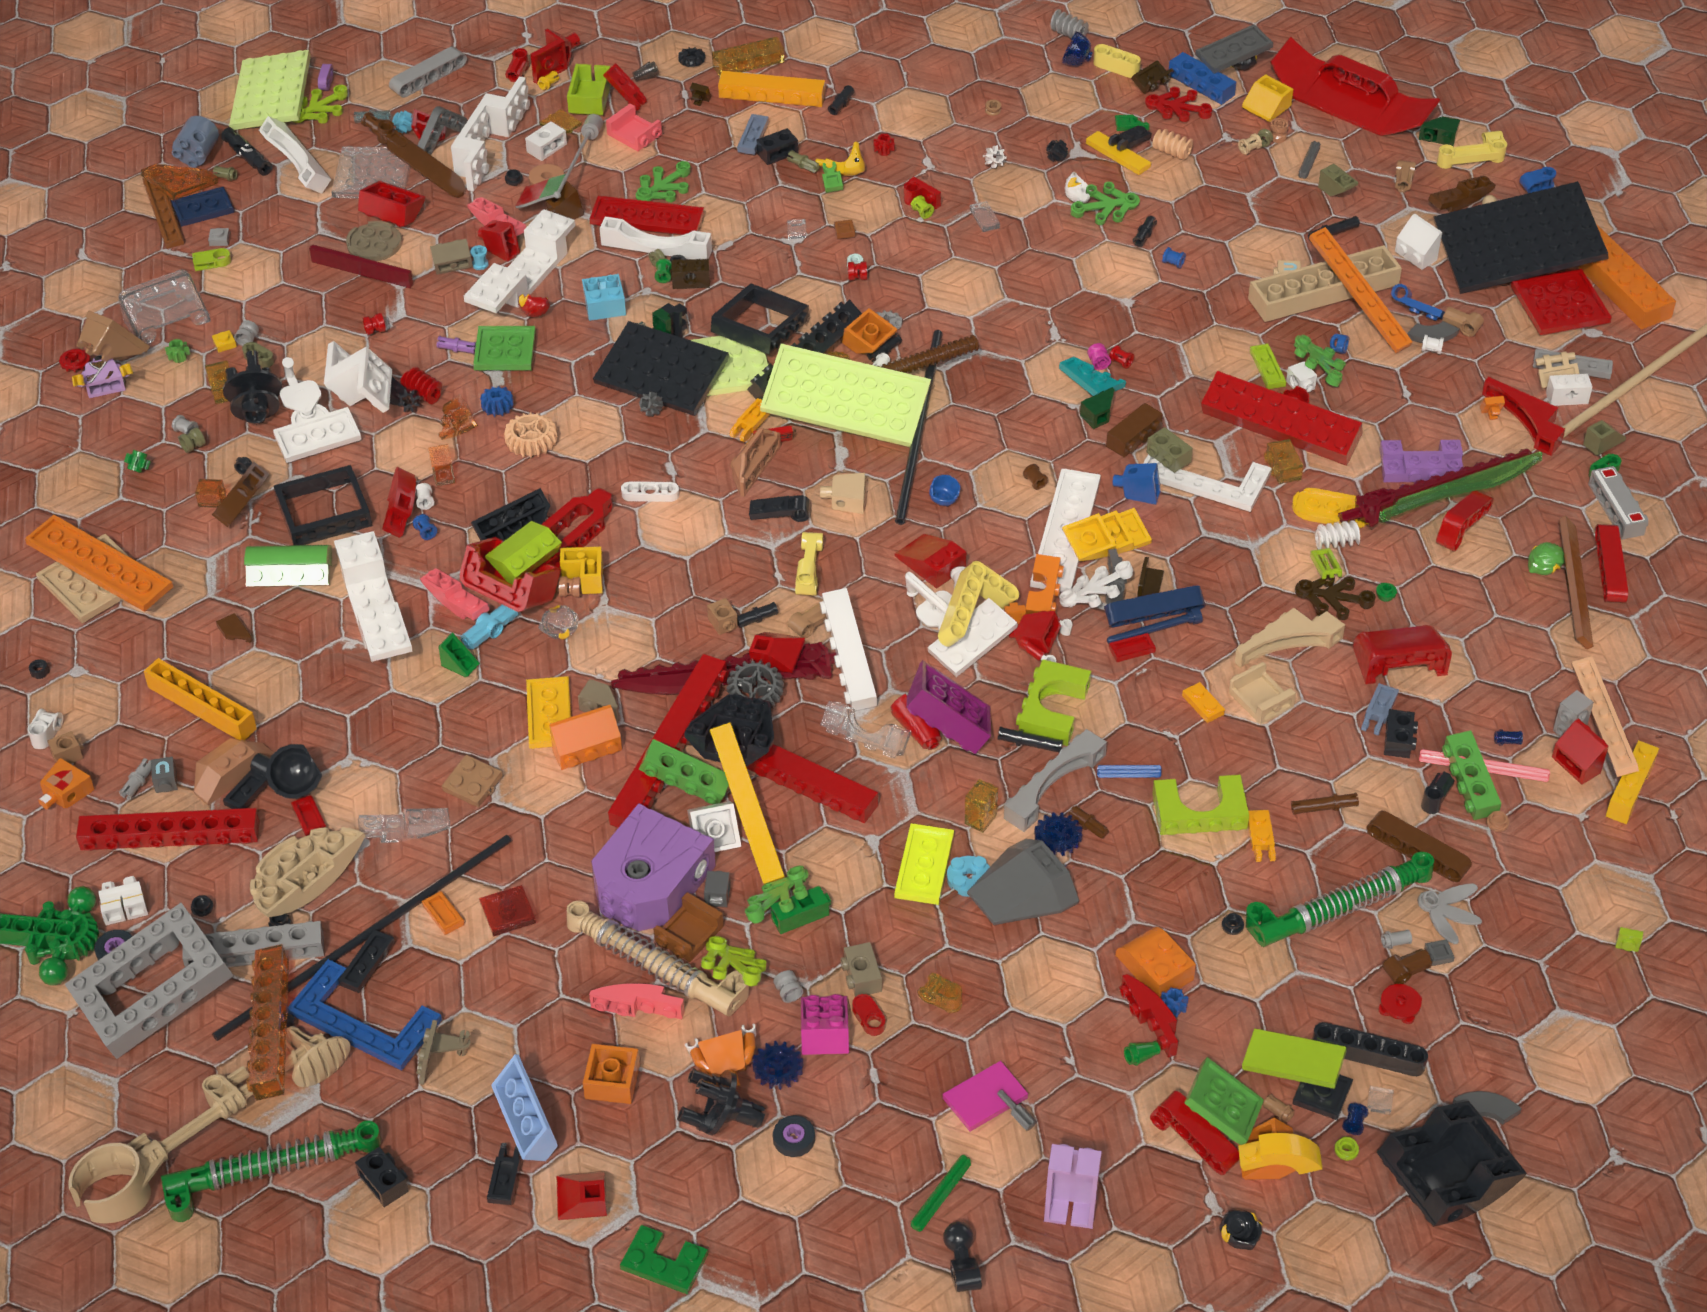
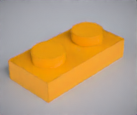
(1203, 702)

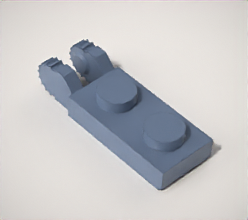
(1379, 706)

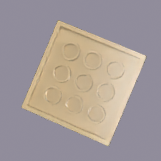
(76, 592)

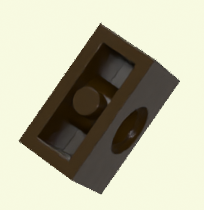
(690, 273)

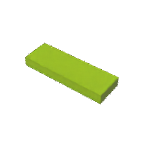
(1267, 366)

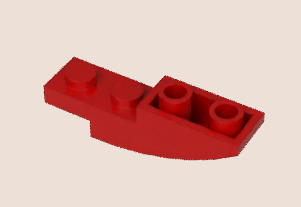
(401, 502)
(1151, 1009)

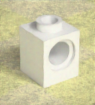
(1301, 376)

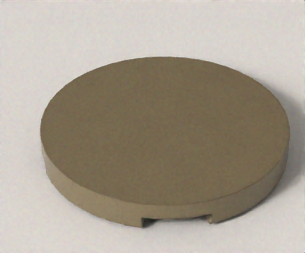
(374, 240)

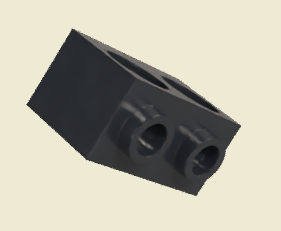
(776, 146)
(1399, 733)
(378, 1178)

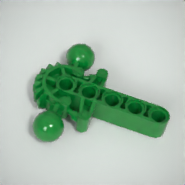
(48, 934)

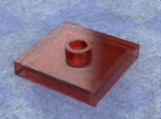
(507, 910)

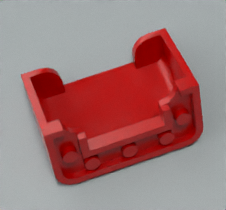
(1399, 648)

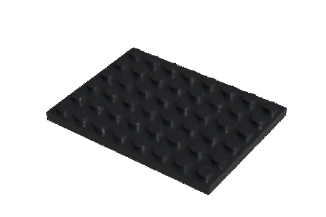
(1520, 237)

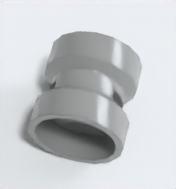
(247, 332)
(788, 987)

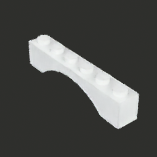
(309, 170)
(620, 234)

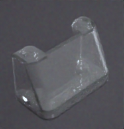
(161, 303)

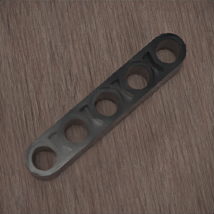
(1381, 1049)

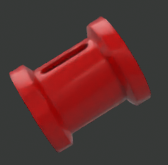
(1117, 352)

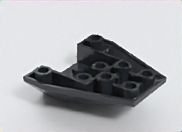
(749, 720)

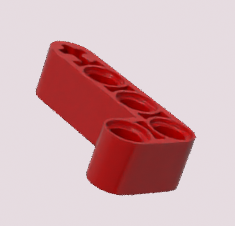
(1461, 518)
(1197, 1132)

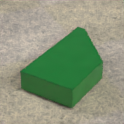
(1126, 122)

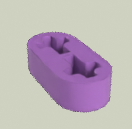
(325, 77)

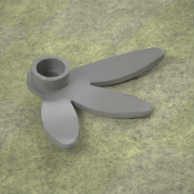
(1439, 910)

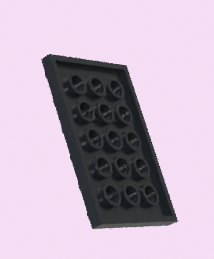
(661, 363)

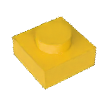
(224, 341)

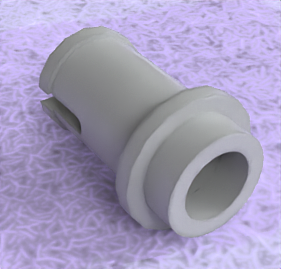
(1397, 938)

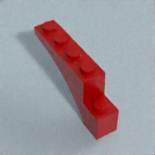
(1533, 413)

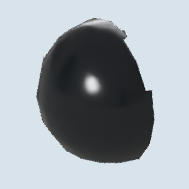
(292, 772)

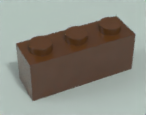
(1134, 430)

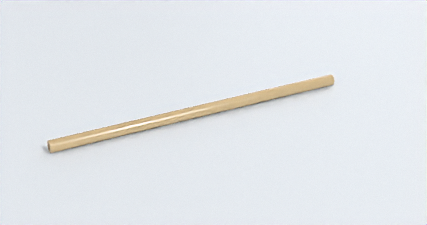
(1635, 380)

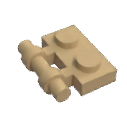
(1565, 369)

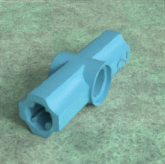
(488, 626)

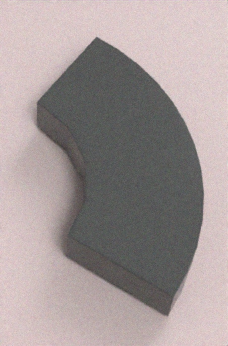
(1438, 331)
(1491, 1105)

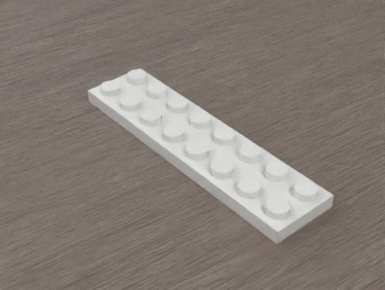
(1071, 503)

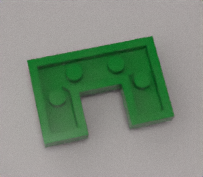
(645, 1263)

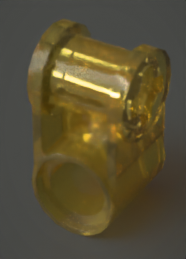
(941, 993)

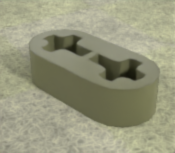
(266, 355)

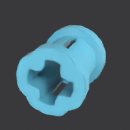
(479, 257)

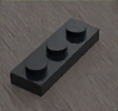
(366, 961)

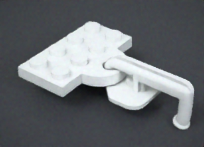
(312, 425)
(985, 630)

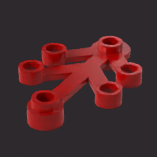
(1157, 102)

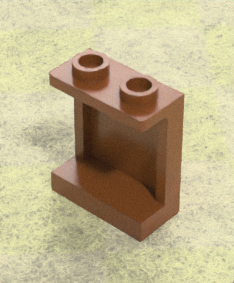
(689, 928)

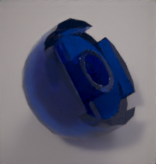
(1077, 51)

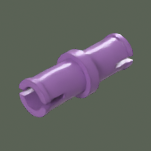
(456, 345)

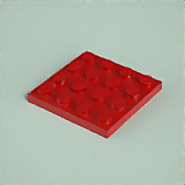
(1561, 302)

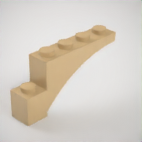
(1291, 631)

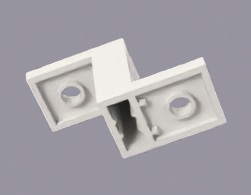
(358, 376)

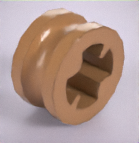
(993, 107)

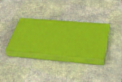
(1294, 1058)

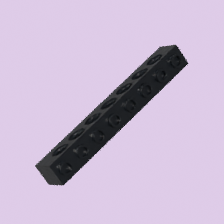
(845, 312)

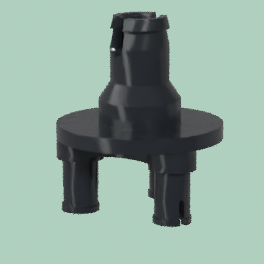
(722, 1104)

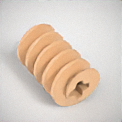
(1172, 145)

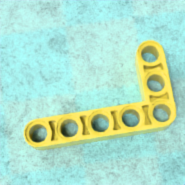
(972, 582)

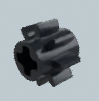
(1057, 150)
(413, 397)

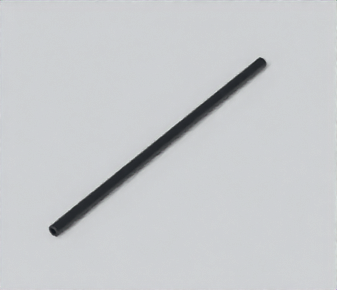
(915, 446)

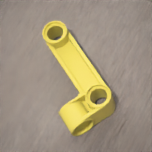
(1492, 149)
(806, 571)

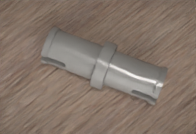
(136, 779)

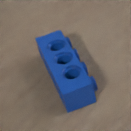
(1202, 79)

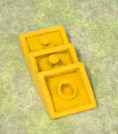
(1097, 534)

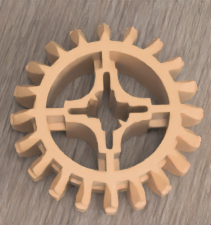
(535, 434)

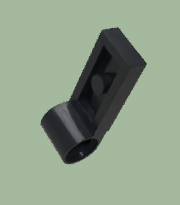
(796, 506)
(250, 786)

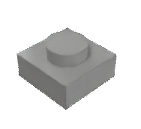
(219, 237)

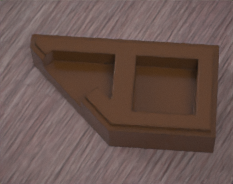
(233, 628)

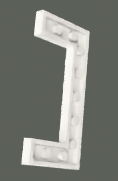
(1239, 497)

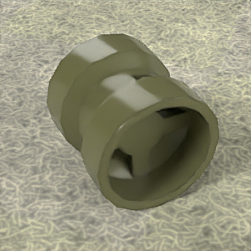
(191, 440)

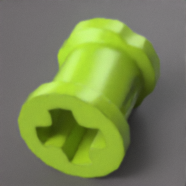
(922, 207)

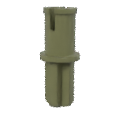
(803, 161)

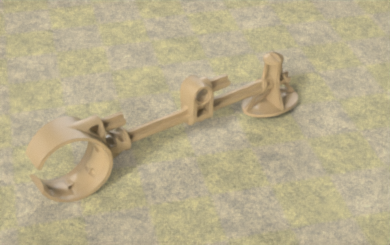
(141, 1158)

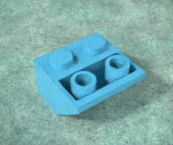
(604, 297)

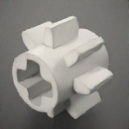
(994, 152)

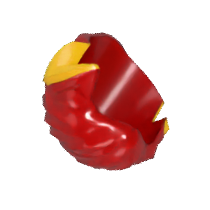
(533, 305)

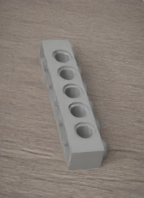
(239, 946)

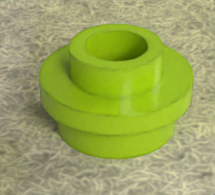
(1346, 1143)

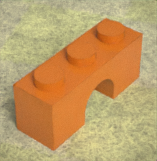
(1047, 571)

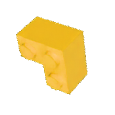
(586, 564)

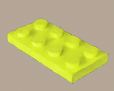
(924, 864)

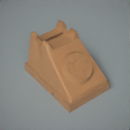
(109, 339)

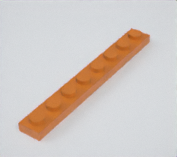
(1360, 290)

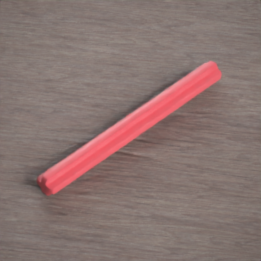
(1494, 767)

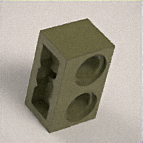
(1169, 450)

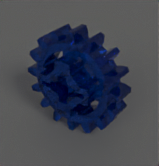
(1059, 833)
(777, 1065)

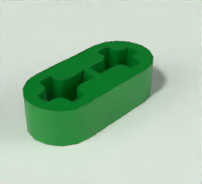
(1612, 459)

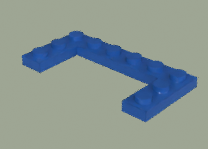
(311, 1009)

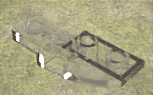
(406, 826)

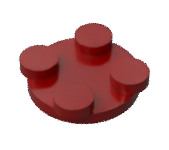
(1400, 1003)

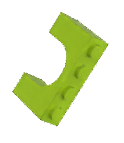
(1049, 680)
(1176, 818)

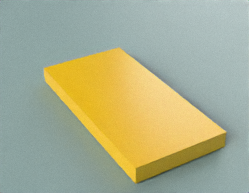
(546, 703)

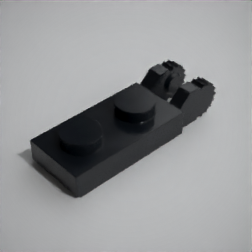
(1130, 138)
(504, 1177)

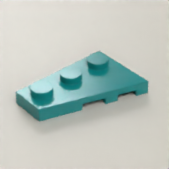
(1088, 378)

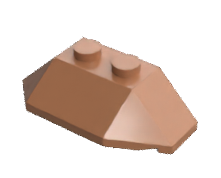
(754, 458)
(225, 768)

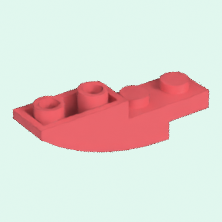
(487, 211)
(452, 596)
(629, 998)

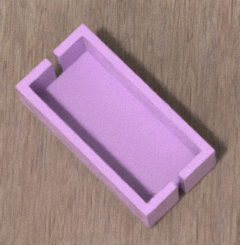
(1072, 1178)

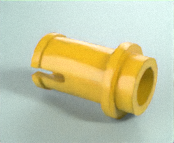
(545, 82)

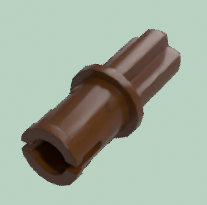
(1088, 822)

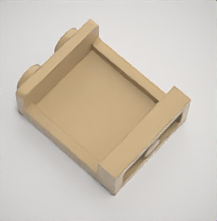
(1260, 694)

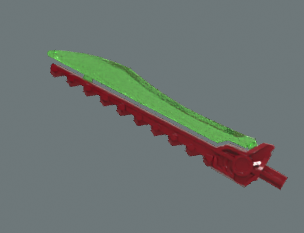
(1386, 503)

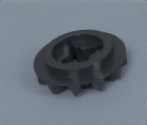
(691, 57)

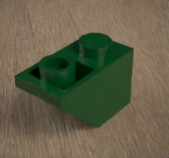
(1440, 130)
(1098, 408)

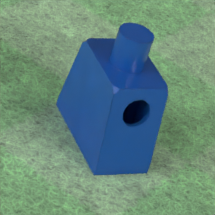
(1140, 482)

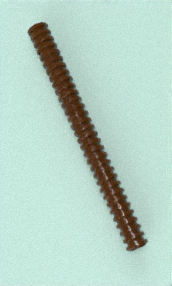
(934, 355)

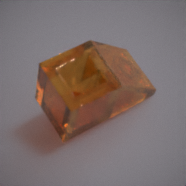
(441, 465)

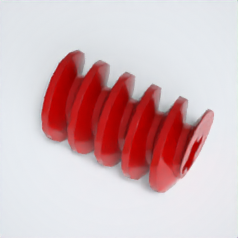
(424, 384)

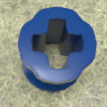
(1174, 257)
(424, 527)

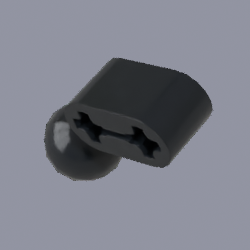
(964, 1270)

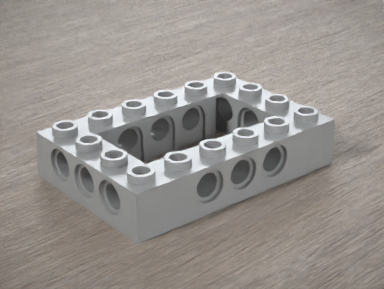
(163, 1003)

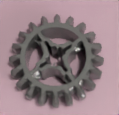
(740, 680)

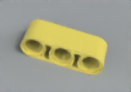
(1116, 60)

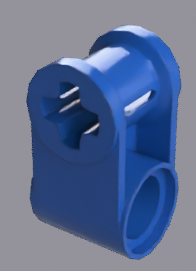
(1538, 179)

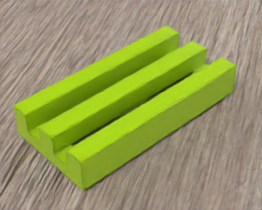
(1323, 566)

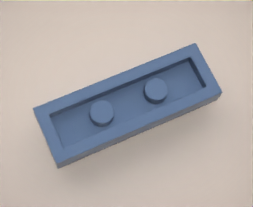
(754, 130)

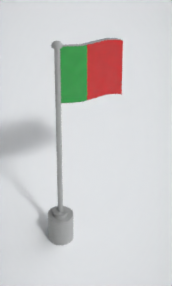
(553, 186)

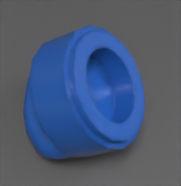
(1342, 343)

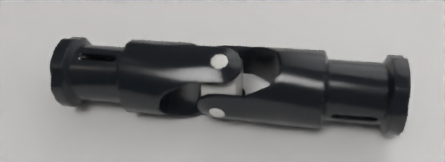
(246, 151)

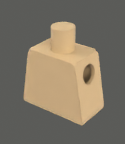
(846, 492)

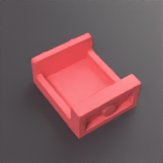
(632, 129)

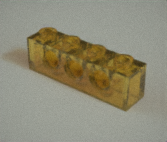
(748, 56)

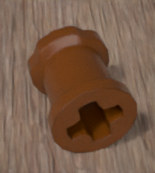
(1035, 476)

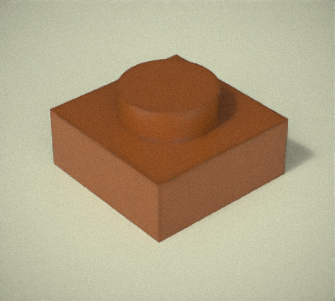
(844, 229)

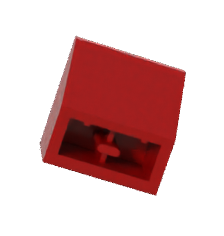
(1580, 752)

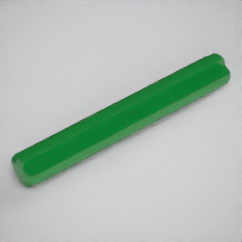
(940, 1193)

